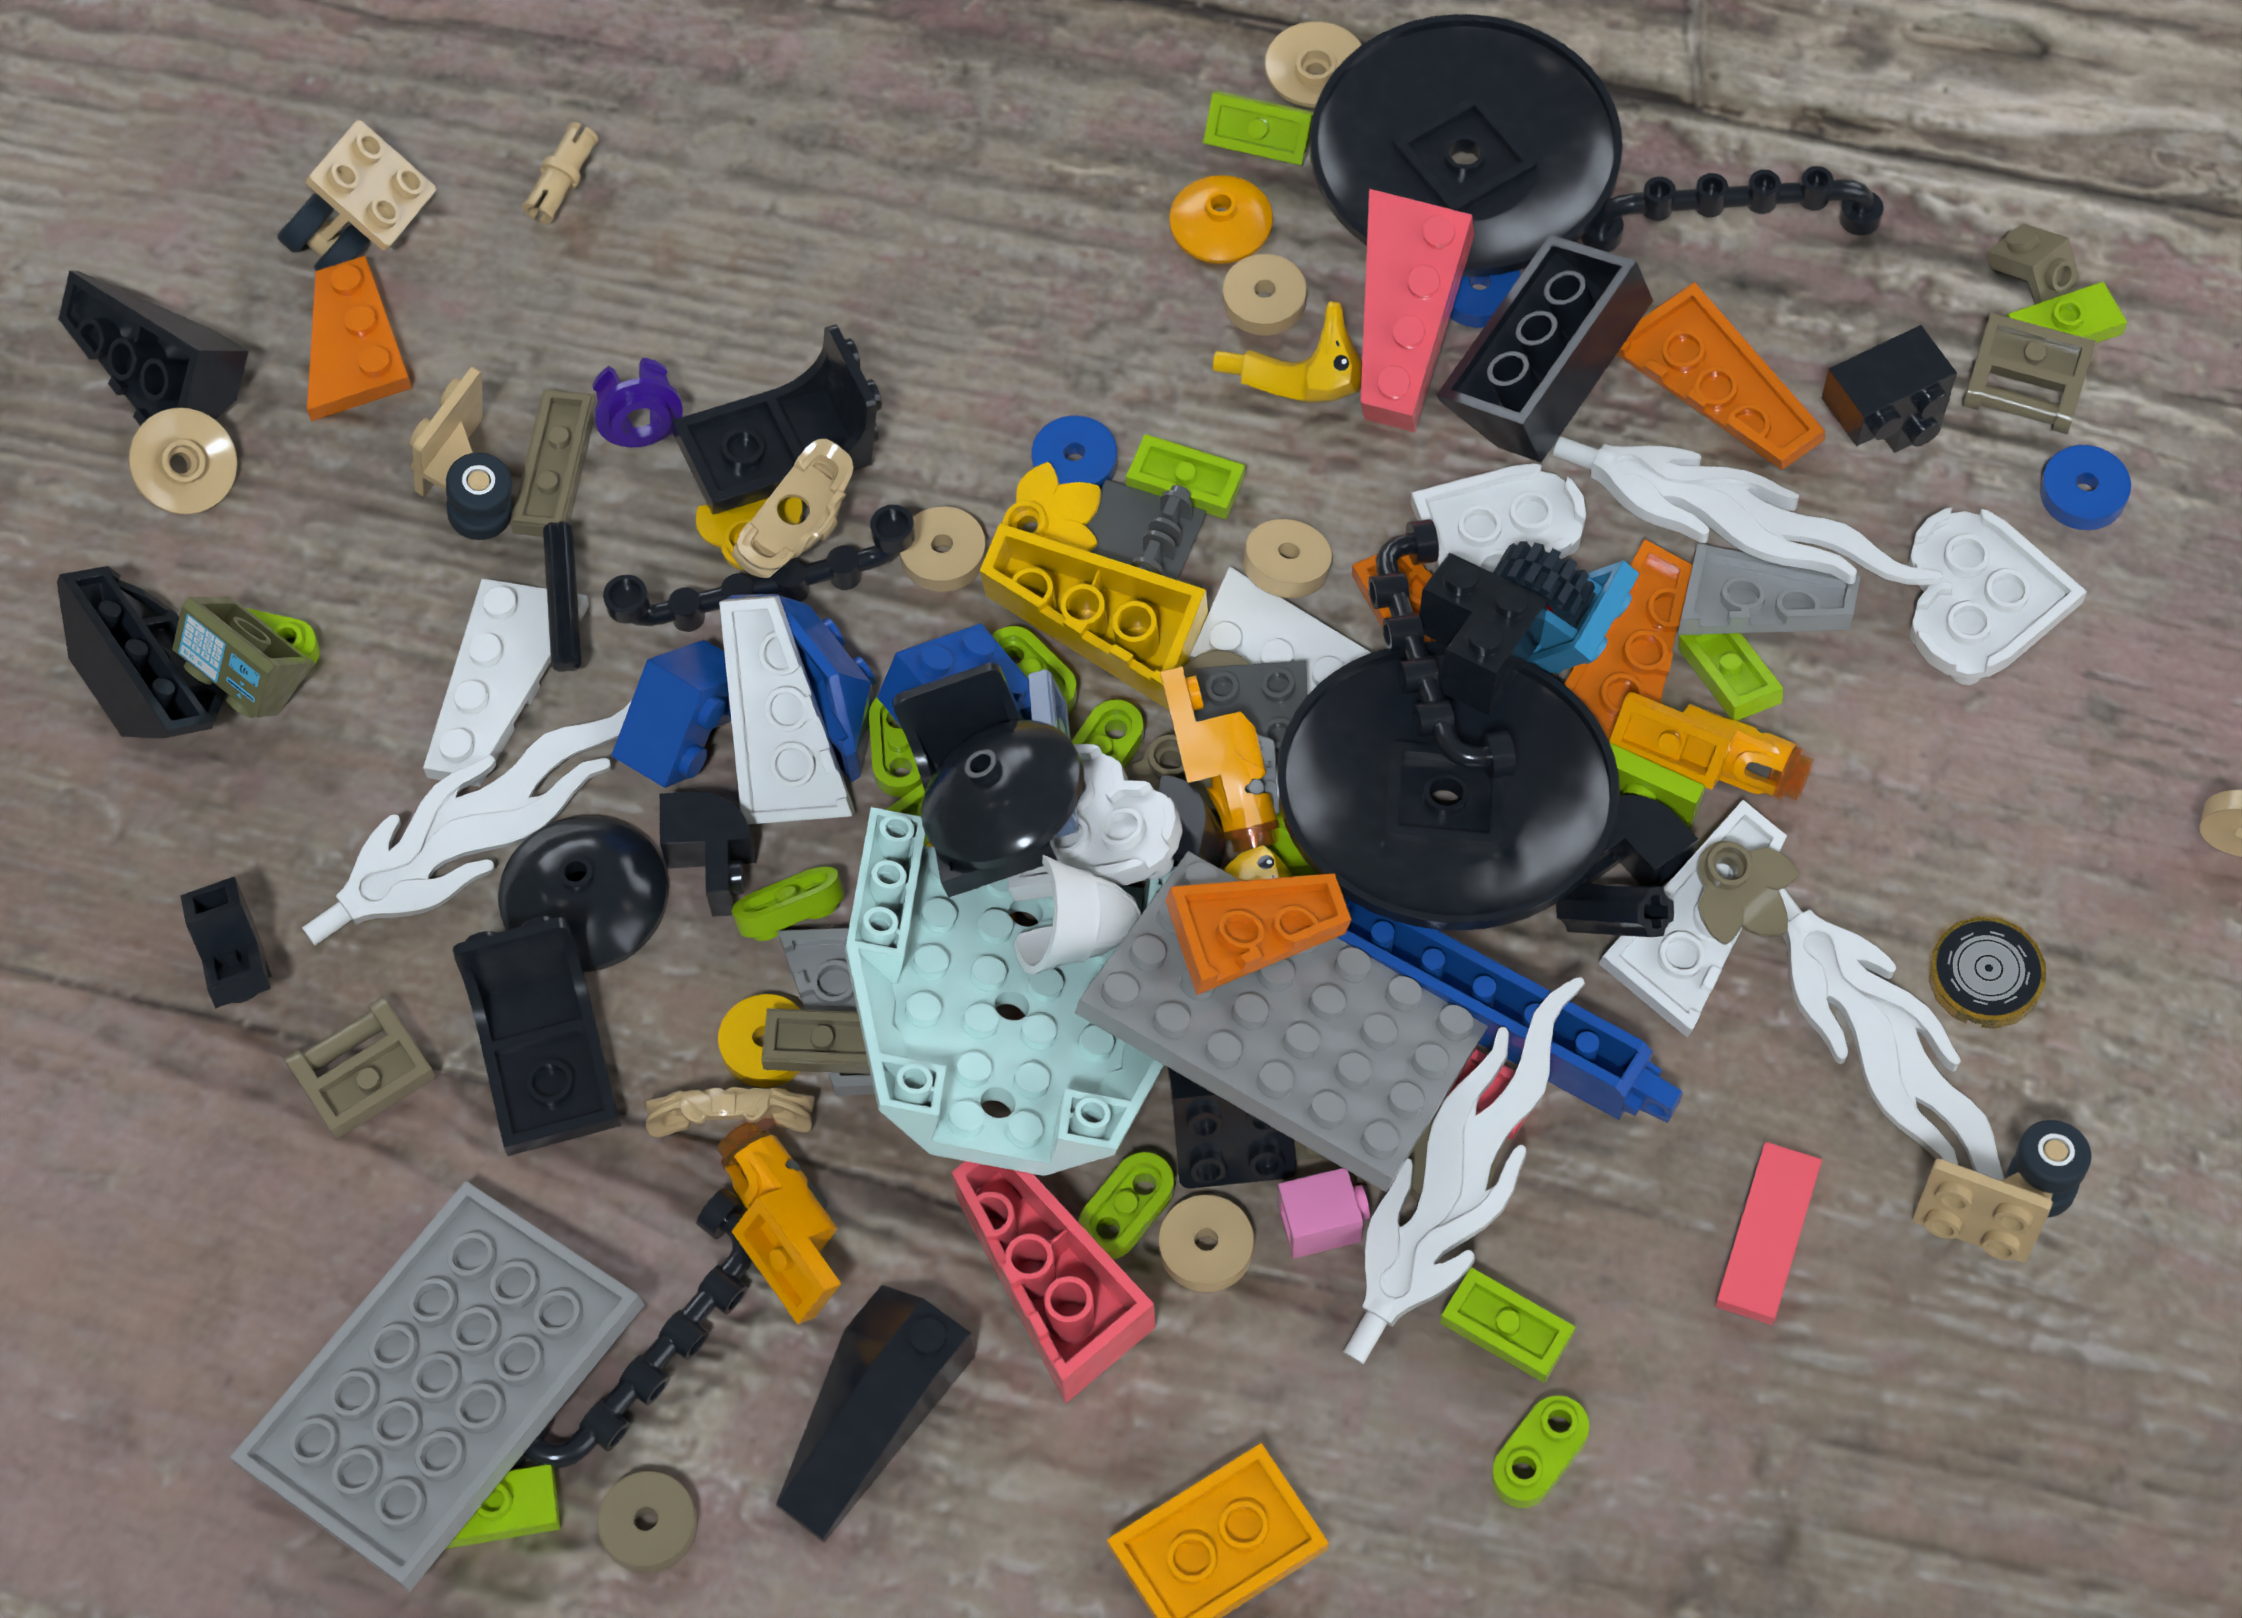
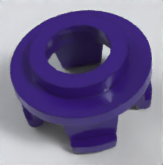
(620, 398)

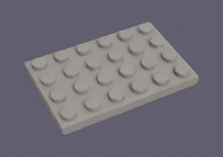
(1307, 1045)
(437, 1384)

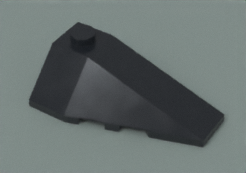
(151, 351)
(877, 1391)

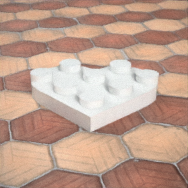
(1502, 507)
(1992, 596)
(1122, 832)

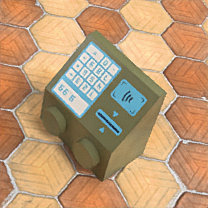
(239, 655)

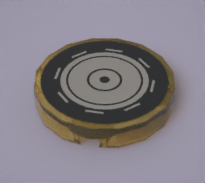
(1987, 972)

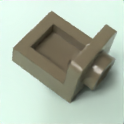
(2039, 258)

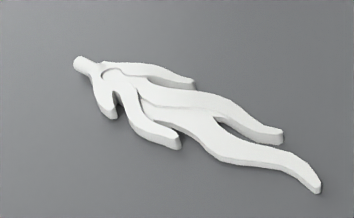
(1680, 495)
(451, 827)
(1832, 968)
(1454, 1195)

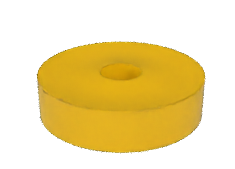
(738, 1036)

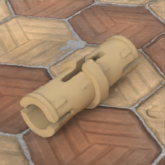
(560, 173)

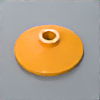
(1221, 235)

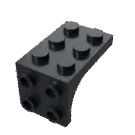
(752, 443)
(939, 719)
(537, 1034)
(1222, 1142)

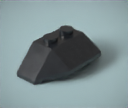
(124, 654)

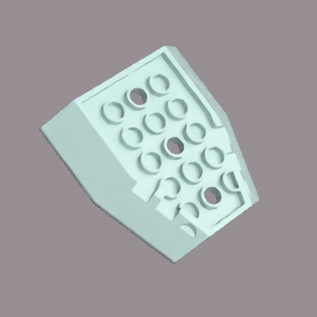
(936, 1046)

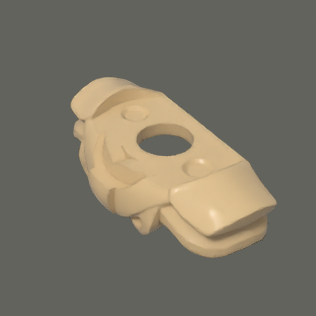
(818, 480)
(680, 1109)

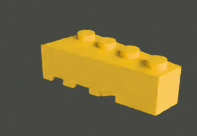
(1097, 606)

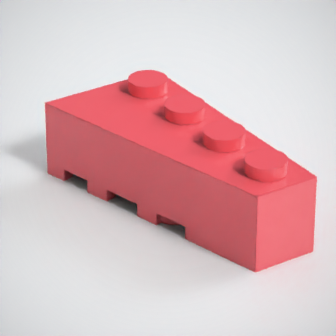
(1409, 294)
(1056, 1275)

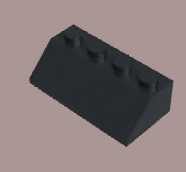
(1547, 346)

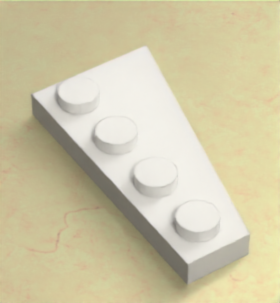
(1272, 631)
(493, 675)
(777, 729)
(1682, 966)

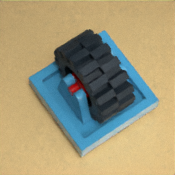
(1578, 603)

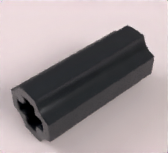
(1616, 910)

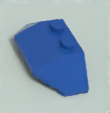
(837, 682)

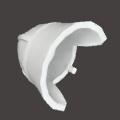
(1087, 920)

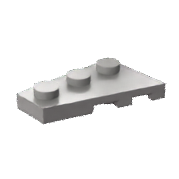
(1749, 595)
(825, 984)

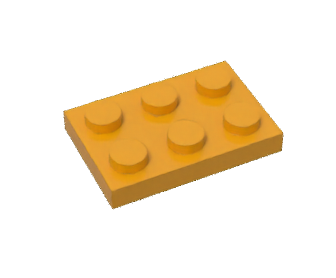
(1219, 1541)

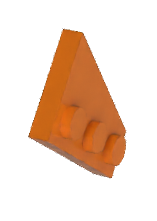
(351, 342)
(1253, 923)

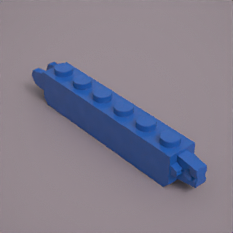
(1586, 1051)

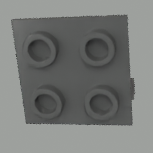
(1146, 527)
(1262, 692)

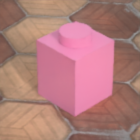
(1322, 1212)

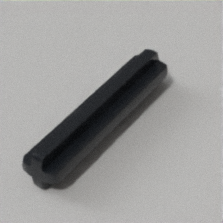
(562, 596)

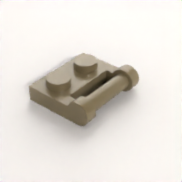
(2034, 357)
(368, 1079)

